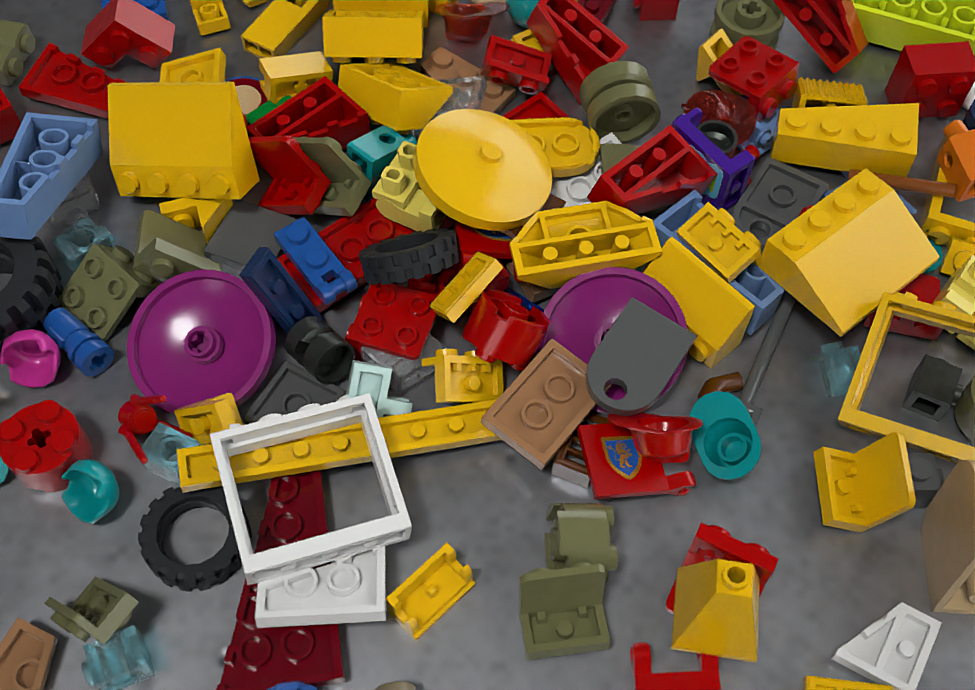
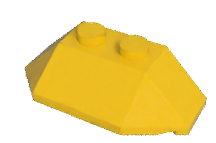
(580, 240)

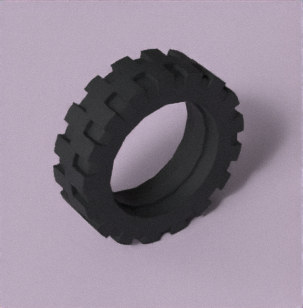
(409, 256)
(156, 523)

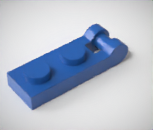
(315, 260)

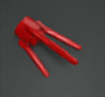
(140, 418)

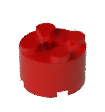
(505, 329)
(42, 445)

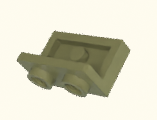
(96, 611)

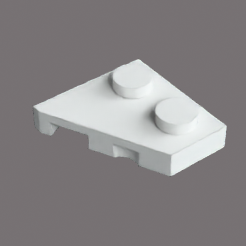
(892, 648)

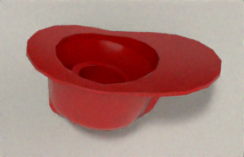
(659, 437)

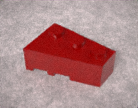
(828, 27)
(574, 39)
(315, 113)
(654, 175)

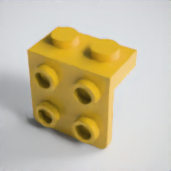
(865, 485)

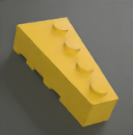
(849, 137)

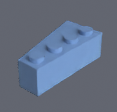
(43, 168)
(751, 282)

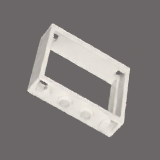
(325, 548)

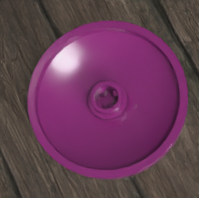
(590, 305)
(200, 340)

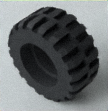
(32, 288)

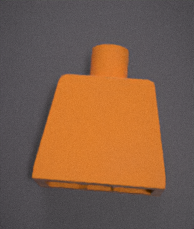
(958, 159)

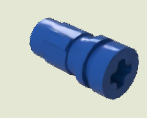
(83, 348)

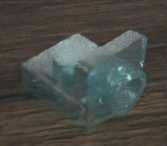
(837, 366)

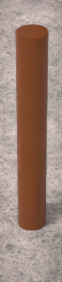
(914, 184)

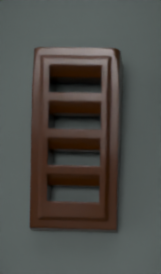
(570, 469)

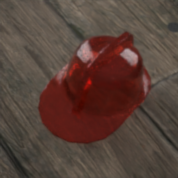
(469, 21)
(726, 108)

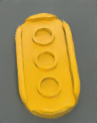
(565, 142)

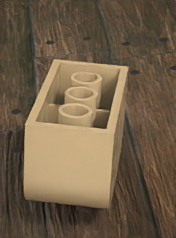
(950, 542)

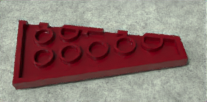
(285, 653)

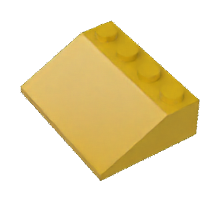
(179, 140)
(848, 252)

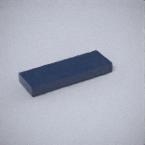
(277, 289)

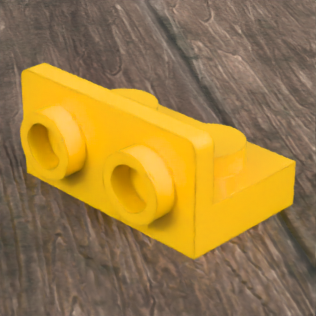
(719, 242)
(465, 377)

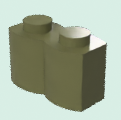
(15, 48)

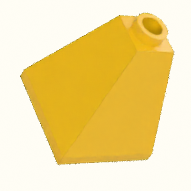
(717, 609)

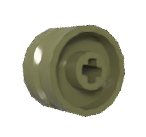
(749, 18)
(620, 101)

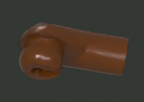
(723, 383)

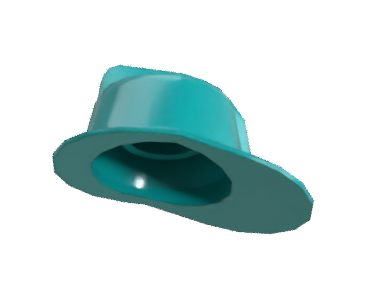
(728, 436)

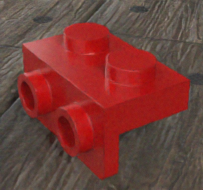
(516, 65)

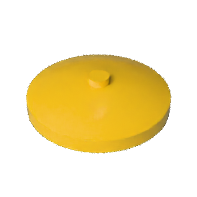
(482, 169)

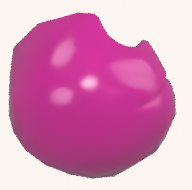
(31, 358)

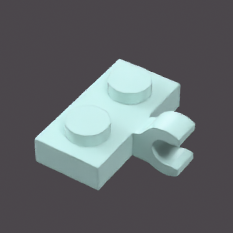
(375, 380)

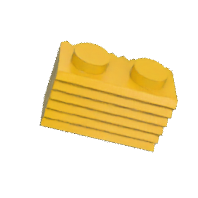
(826, 94)

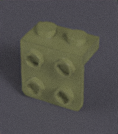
(346, 176)
(169, 248)
(105, 288)
(563, 611)

